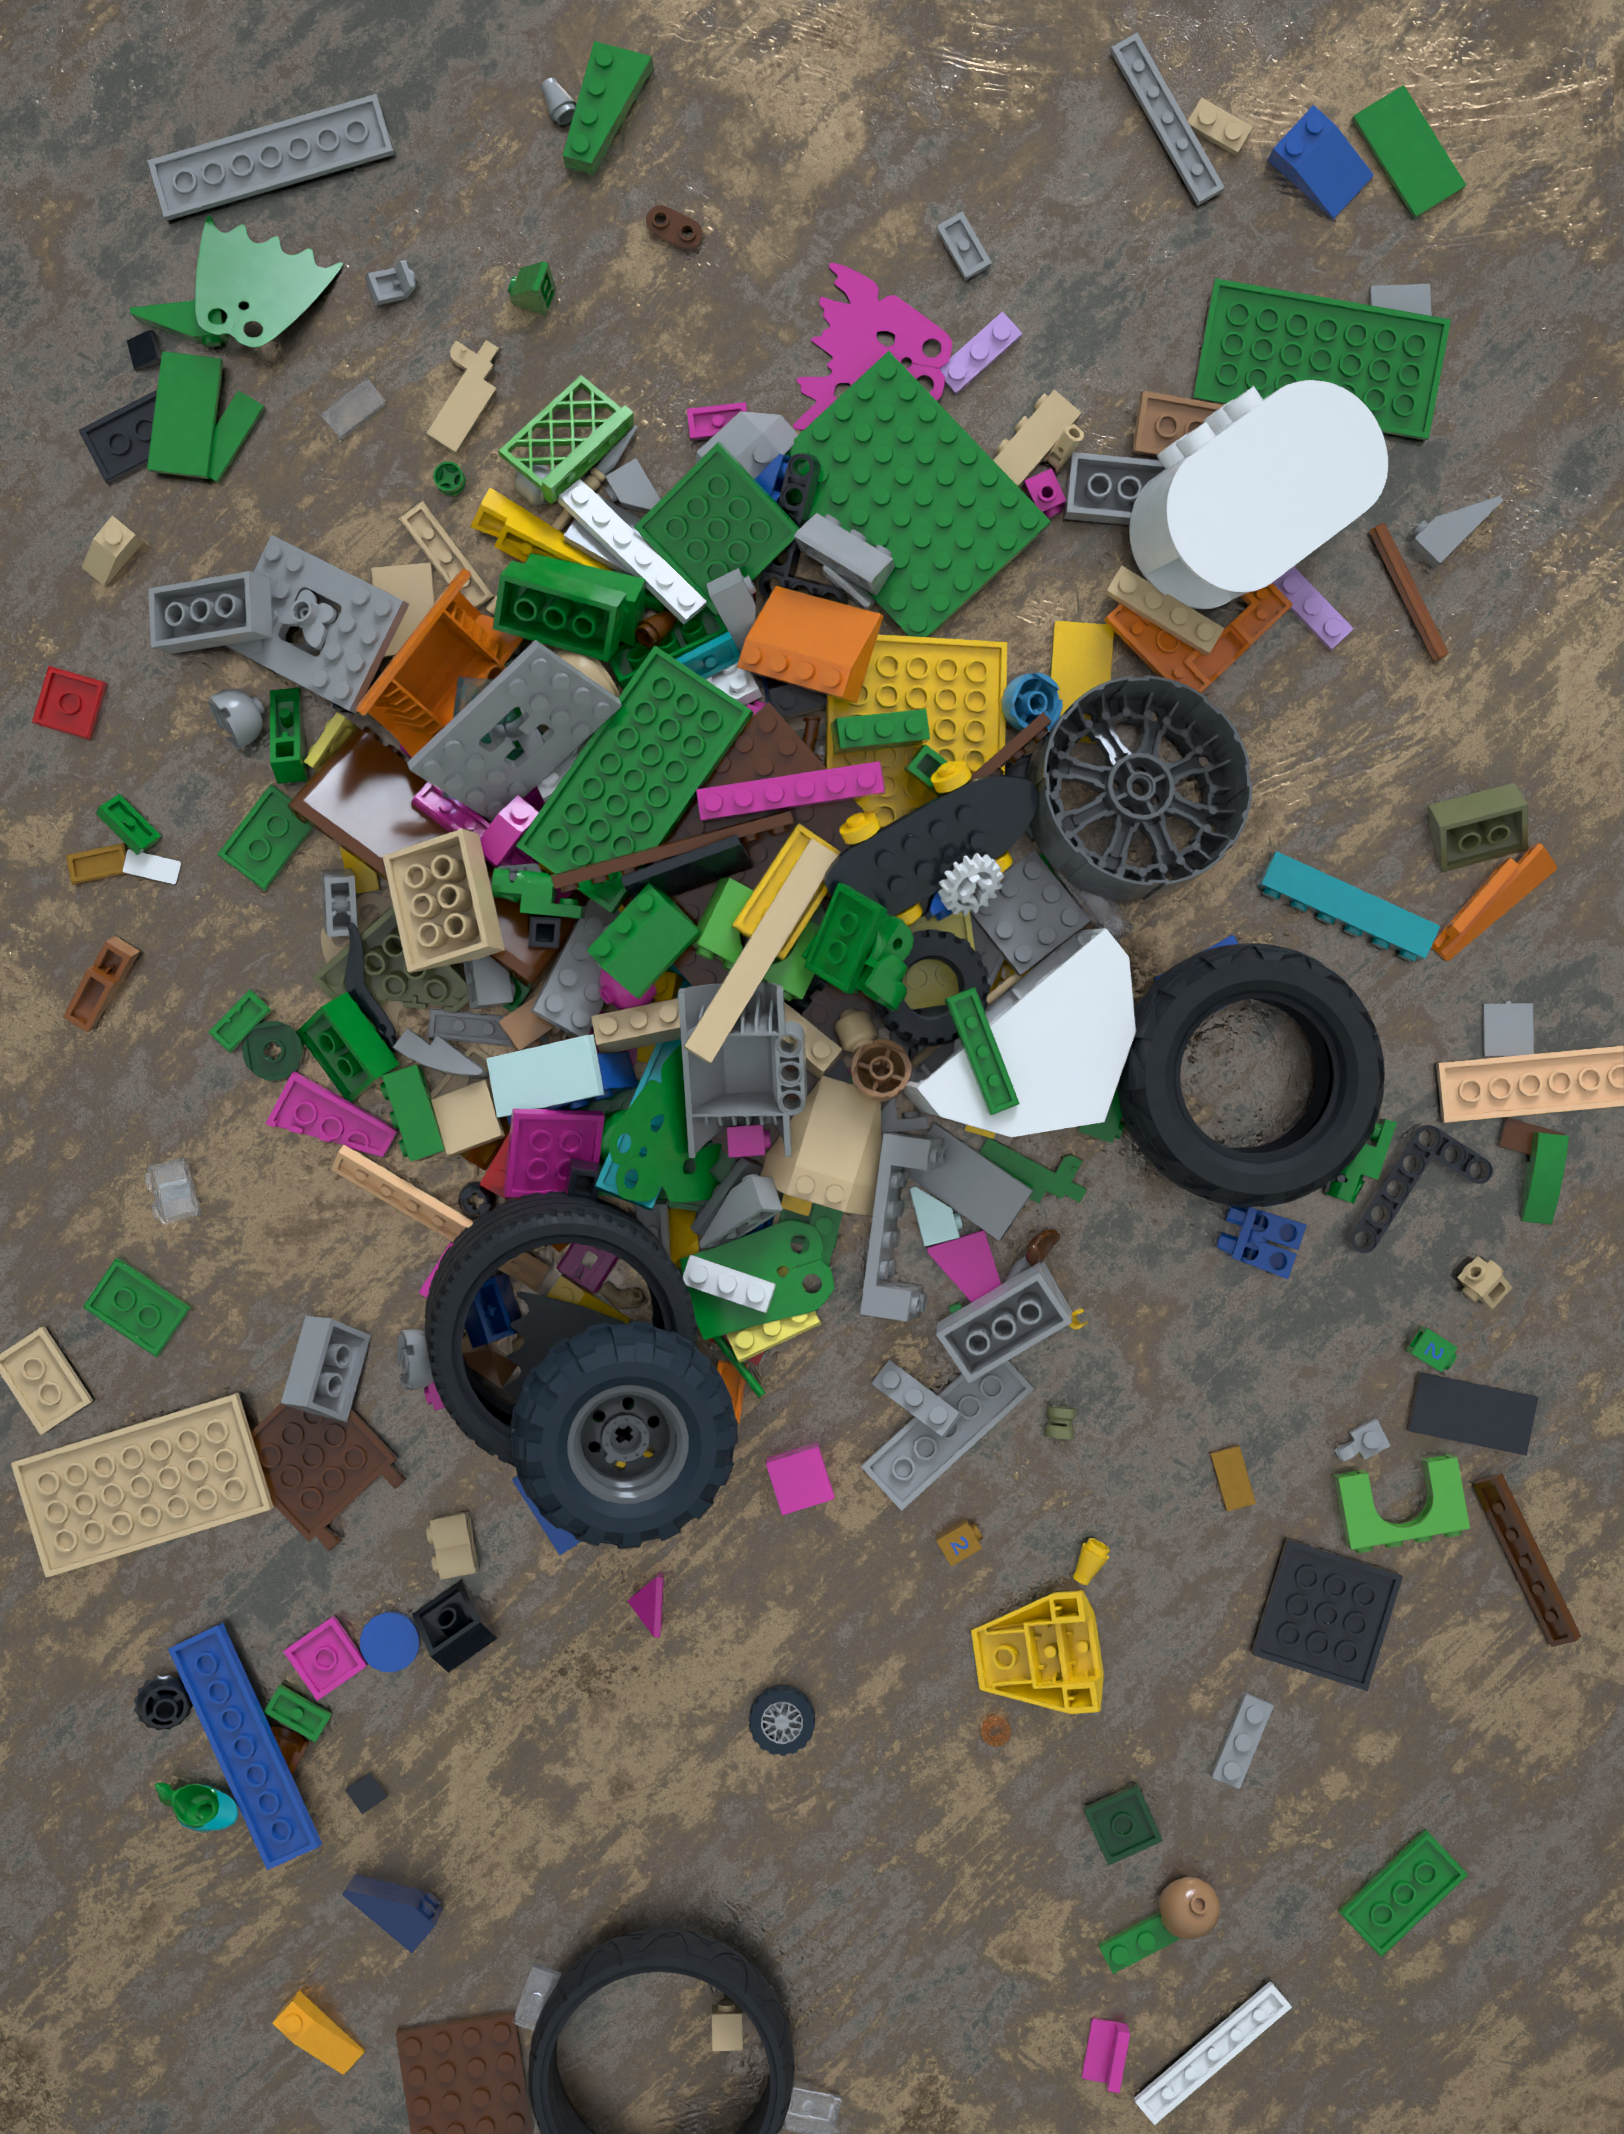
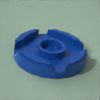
(390, 1641)

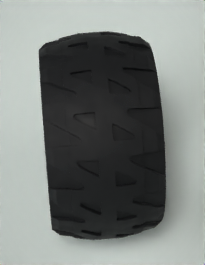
(1344, 1095)

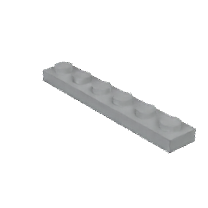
(1167, 119)

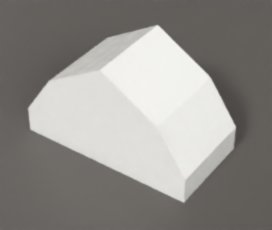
(1060, 1039)

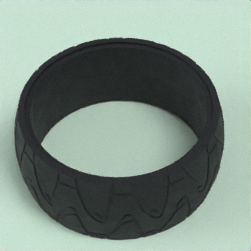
(671, 1952)

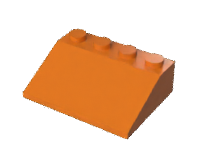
(811, 643)

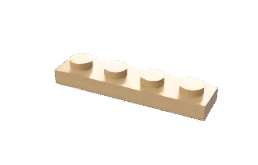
(1164, 611)

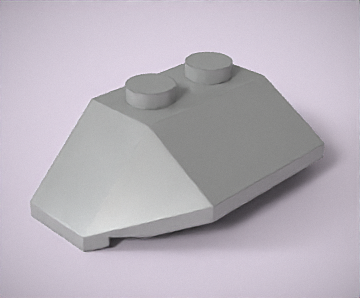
(753, 440)

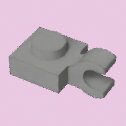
(1366, 1441)

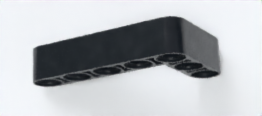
(800, 515)
(1407, 1180)

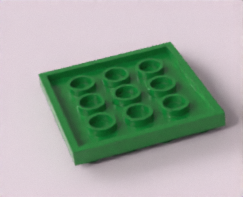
(717, 523)

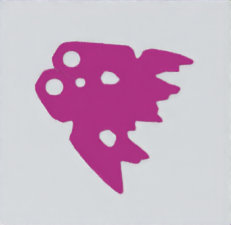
(855, 344)

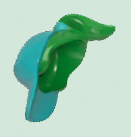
(199, 1806)

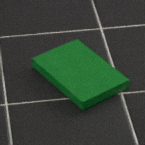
(265, 839)
(845, 938)
(137, 1307)

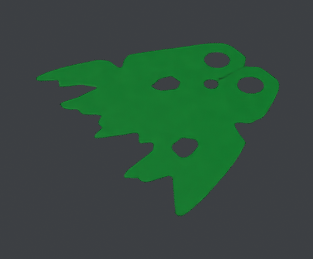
(665, 1148)

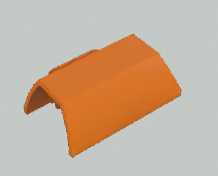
(419, 684)

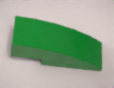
(1544, 1177)

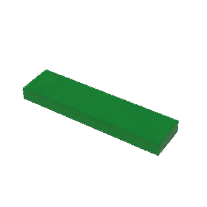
(982, 1051)

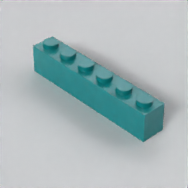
(1348, 906)

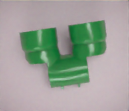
(885, 963)

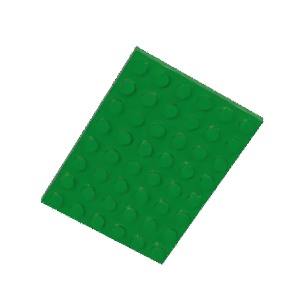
(920, 490)

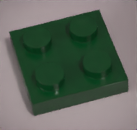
(1122, 1824)

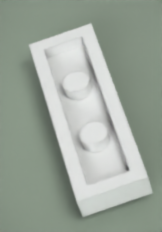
(729, 1283)

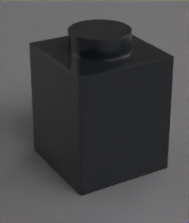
(582, 1179)

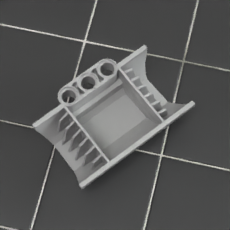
(748, 1073)

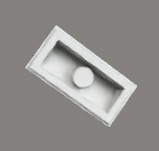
(853, 591)

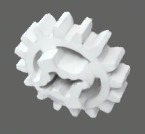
(970, 884)

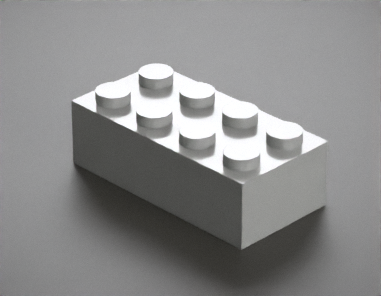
(1106, 486)
(210, 612)
(1004, 1322)

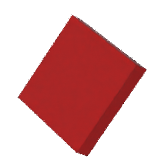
(69, 703)

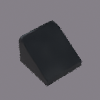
(144, 350)
(543, 931)

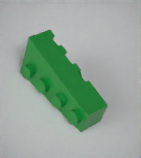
(606, 95)
(629, 584)

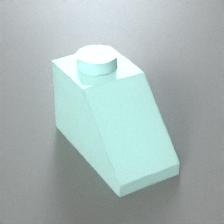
(934, 1218)

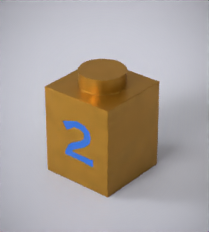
(959, 1541)

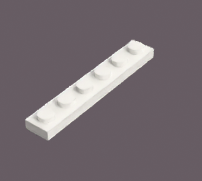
(632, 551)
(1212, 2052)

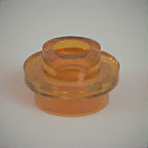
(995, 1740)

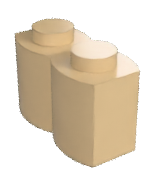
(453, 1545)

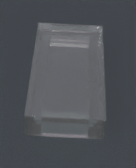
(354, 408)

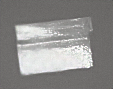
(813, 2112)

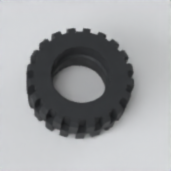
(969, 973)

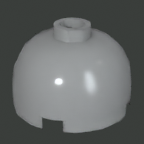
(237, 715)
(414, 1359)

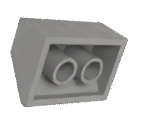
(845, 552)
(326, 1368)

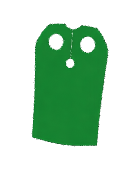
(760, 1257)

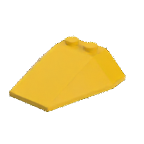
(1043, 1654)

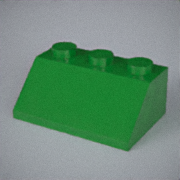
(644, 940)
(347, 1047)

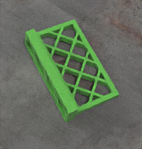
(589, 449)

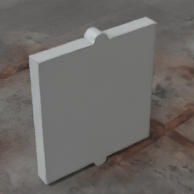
(1508, 1029)

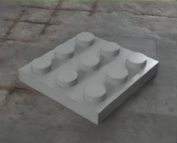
(1029, 914)

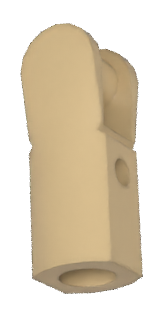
(1063, 448)

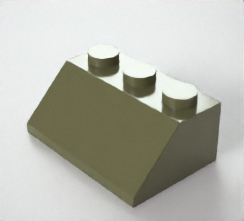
(1479, 826)

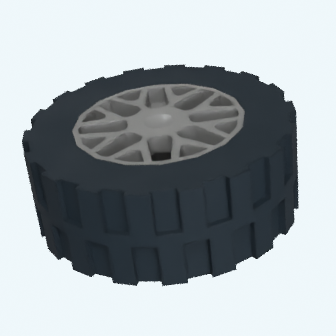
(782, 1720)

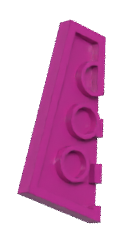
(318, 1112)

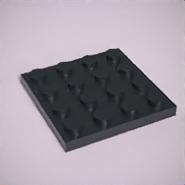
(1326, 1614)

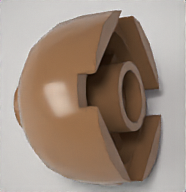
(880, 1070)
(1189, 1908)

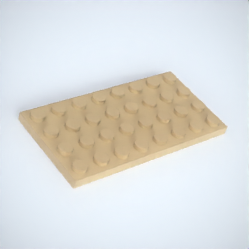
(142, 1485)

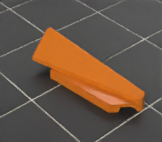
(1496, 896)

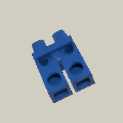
(1252, 1239)

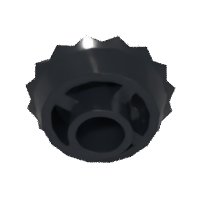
(162, 1702)

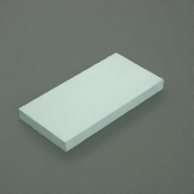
(545, 1075)

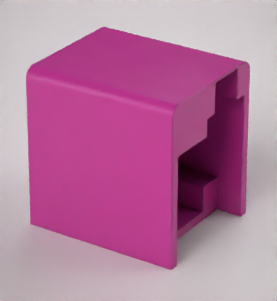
(800, 1478)

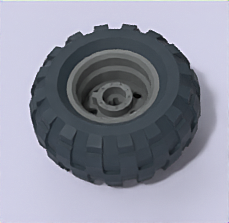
(652, 1493)

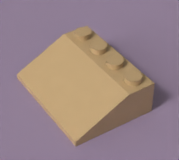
(443, 901)

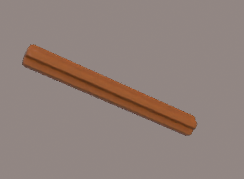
(1409, 592)

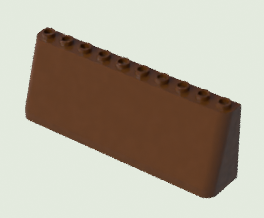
(366, 808)

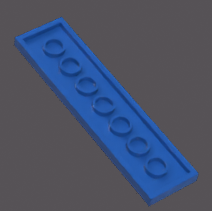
(245, 1746)

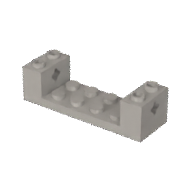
(880, 1295)

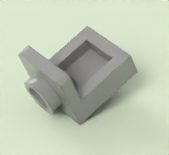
(391, 284)

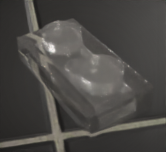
(536, 1992)

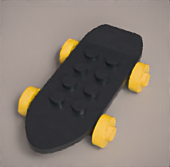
(910, 855)

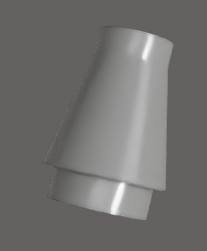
(559, 102)

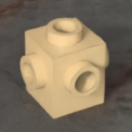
(1484, 1282)

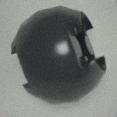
(469, 1208)

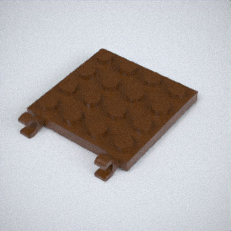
(319, 1466)
(465, 2077)

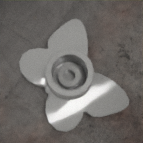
(310, 617)

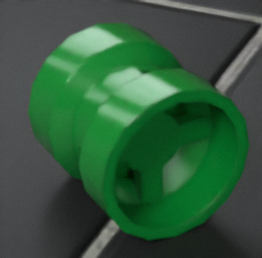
(445, 474)

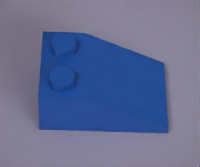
(1321, 162)

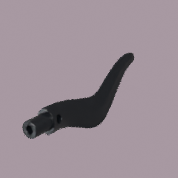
(359, 992)

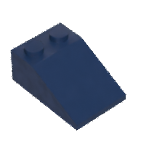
(398, 1909)

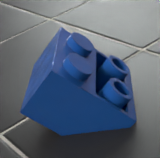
(492, 1312)

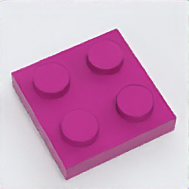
(325, 1657)

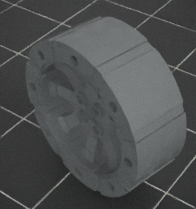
(1197, 730)

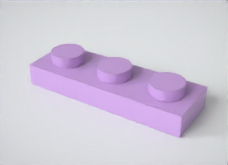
(980, 352)
(1313, 608)

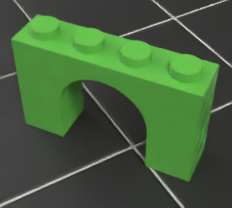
(723, 941)
(1442, 1514)

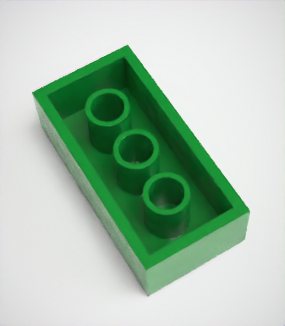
(559, 611)

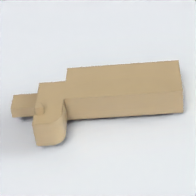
(468, 397)

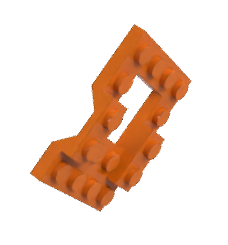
(1180, 662)

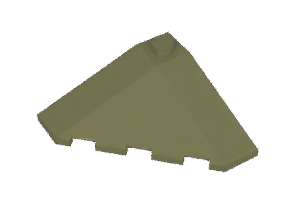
(387, 972)

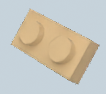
(1219, 126)

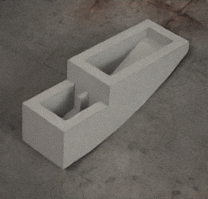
(439, 1056)

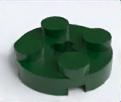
(259, 1040)

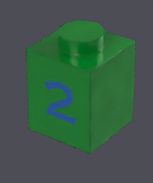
(1432, 1349)

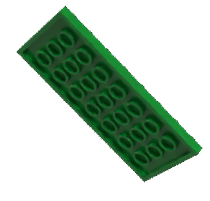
(1289, 337)
(636, 773)

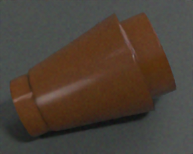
(654, 629)

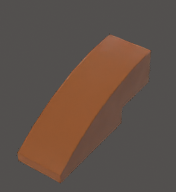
(101, 983)

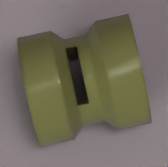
(1062, 1415)

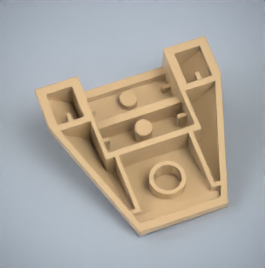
(833, 1150)

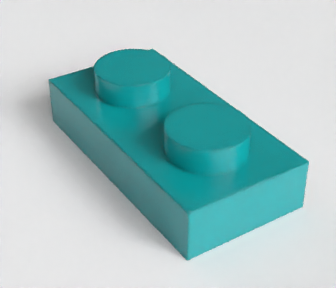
(712, 656)

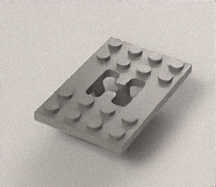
(352, 643)
(547, 694)

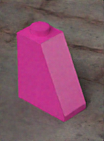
(967, 1263)

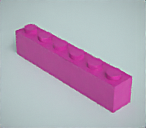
(791, 791)

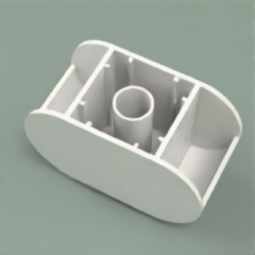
(1256, 491)

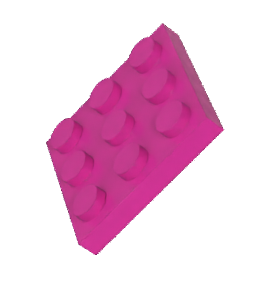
(544, 1143)

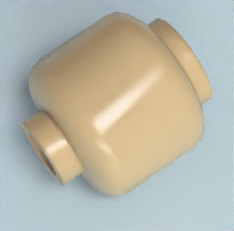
(855, 1029)

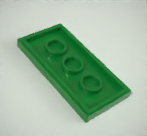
(1408, 152)
(185, 415)
(1403, 1893)

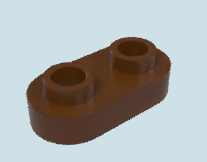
(672, 229)

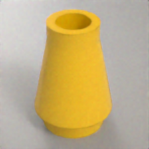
(1091, 1559)

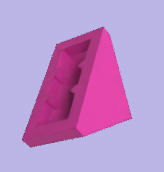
(649, 1604)

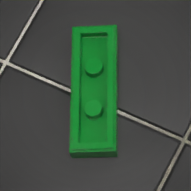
(232, 432)

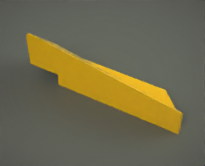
(524, 533)

